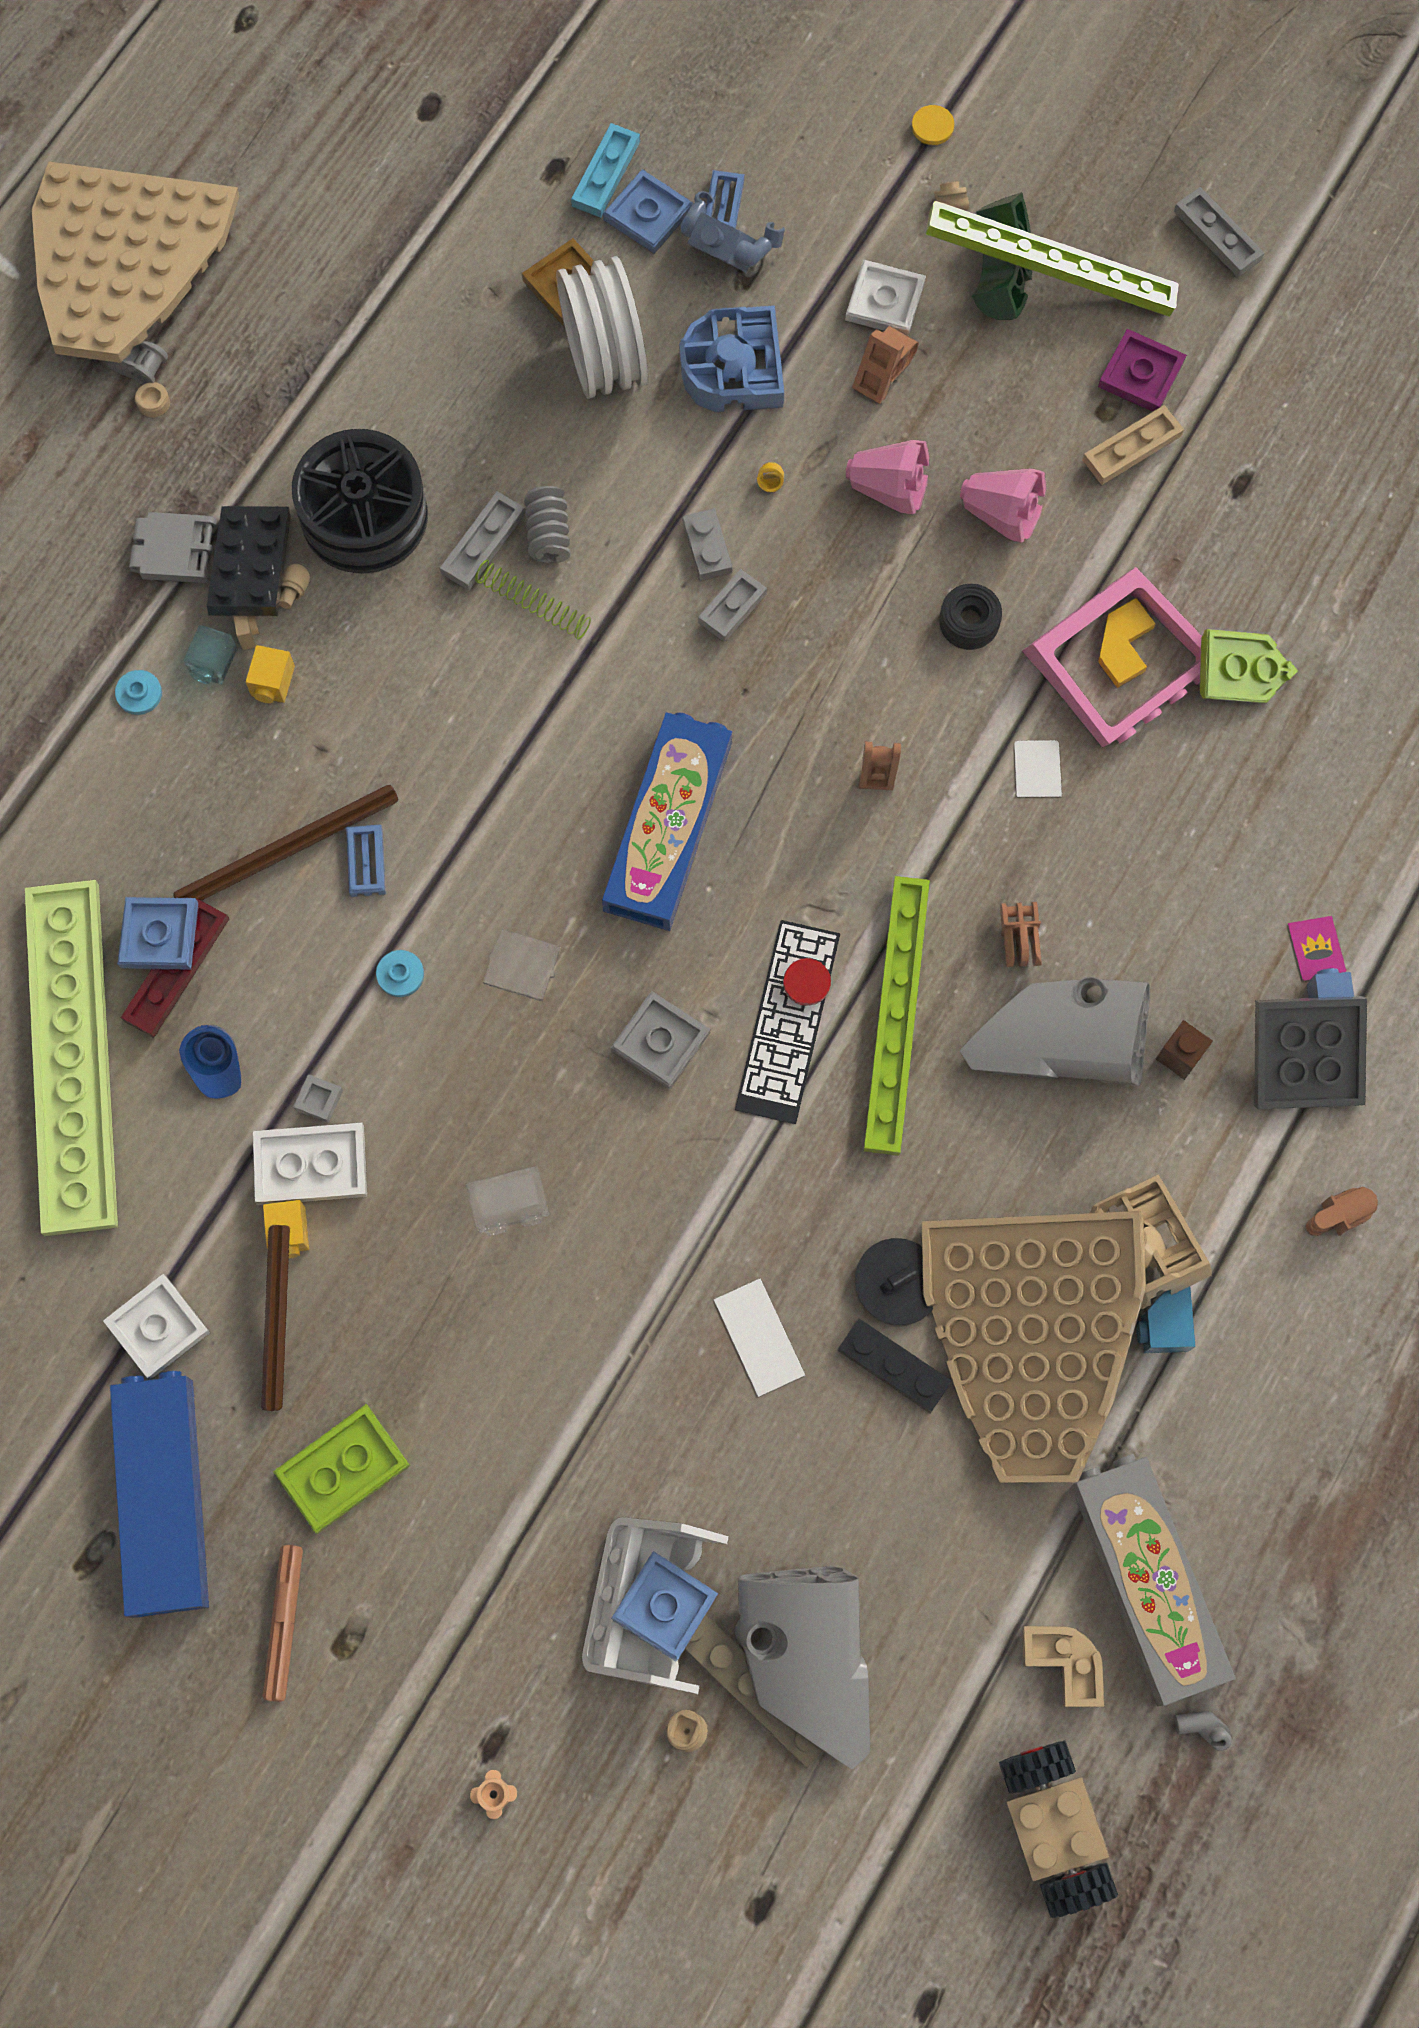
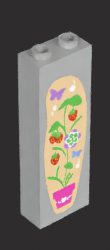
(1152, 1580)

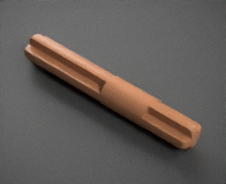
(282, 1623)

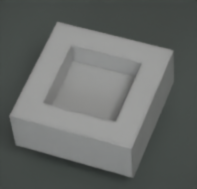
(318, 1098)

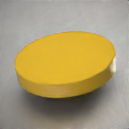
(933, 125)

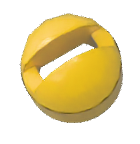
(771, 481)

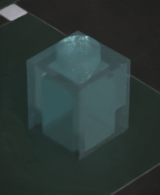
(210, 655)

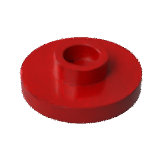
(807, 981)

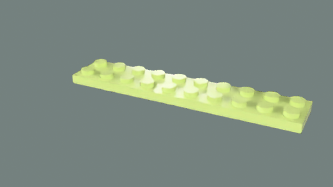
(70, 1059)

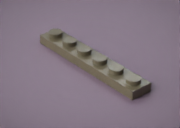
(730, 1668)

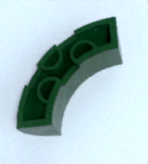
(1001, 282)

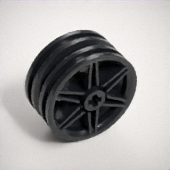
(360, 500)

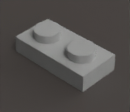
(707, 544)
(732, 605)

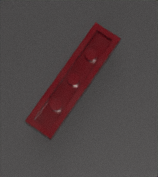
(165, 986)

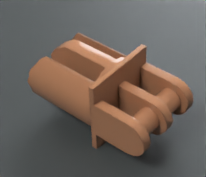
(1020, 931)
(1344, 1211)

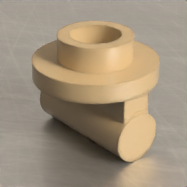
(952, 195)

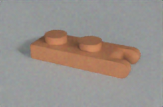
(879, 766)

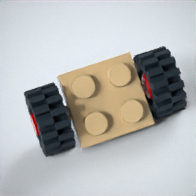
(1058, 1830)

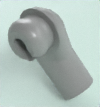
(1207, 1725)

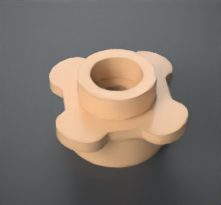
(505, 1794)

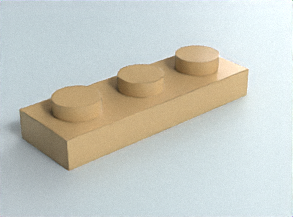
(1133, 444)

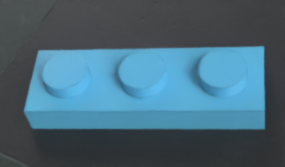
(605, 170)

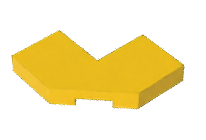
(1116, 653)

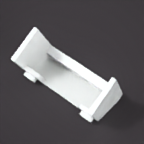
(628, 1545)

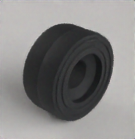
(974, 598)

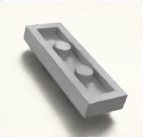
(1219, 232)
(482, 540)

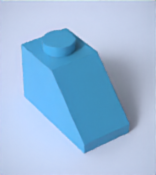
(1168, 1324)

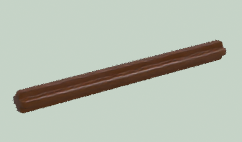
(289, 844)

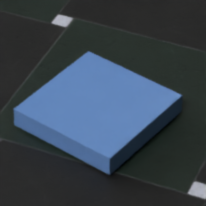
(647, 211)
(158, 933)
(664, 1606)

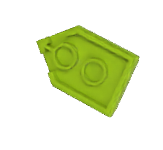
(1241, 666)

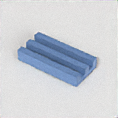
(727, 177)
(367, 888)

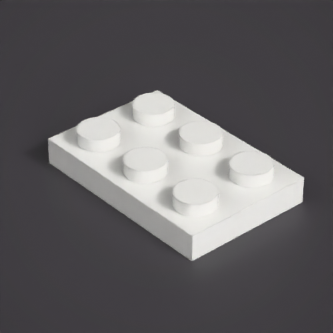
(309, 1163)

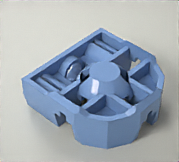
(702, 347)

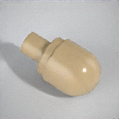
(294, 584)

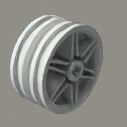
(602, 327)

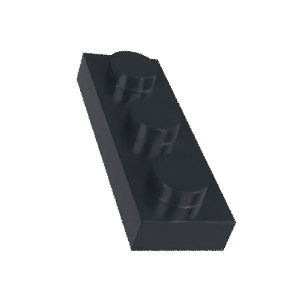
(894, 1365)

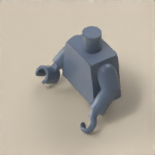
(725, 241)

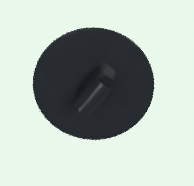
(892, 1282)

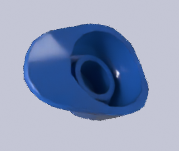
(211, 1061)

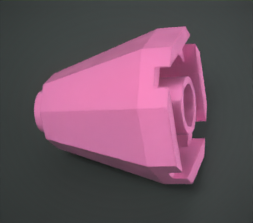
(892, 474)
(1006, 500)

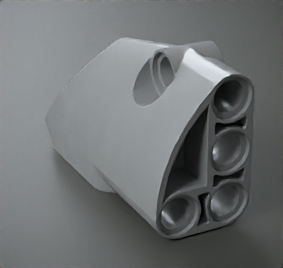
(1057, 1034)
(809, 1655)

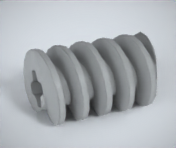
(547, 525)

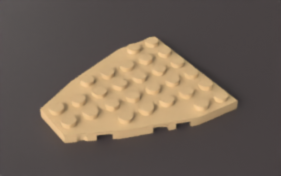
(120, 252)
(1036, 1329)

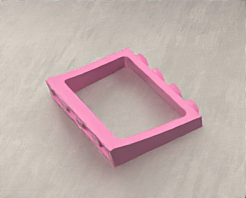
(1137, 585)

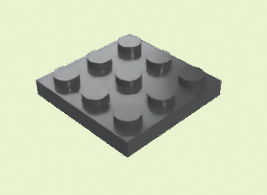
(1310, 1052)

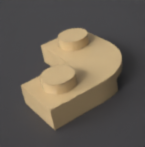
(1075, 1654)

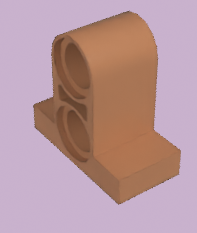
(883, 361)

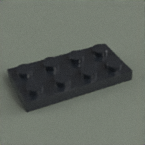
(248, 561)

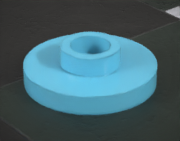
(138, 692)
(400, 973)

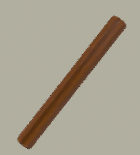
(275, 1317)

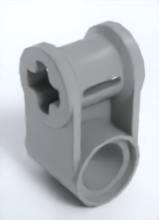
(141, 362)

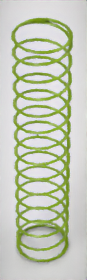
(524, 597)

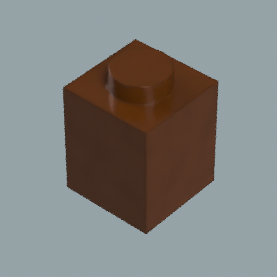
(1184, 1049)

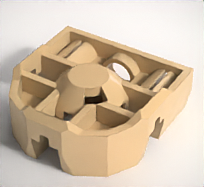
(1177, 1265)

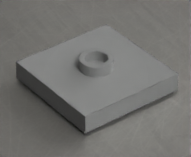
(660, 1040)

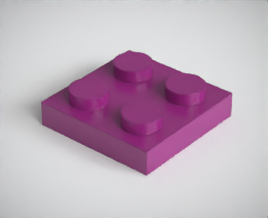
(1142, 370)

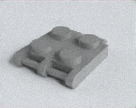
(172, 546)

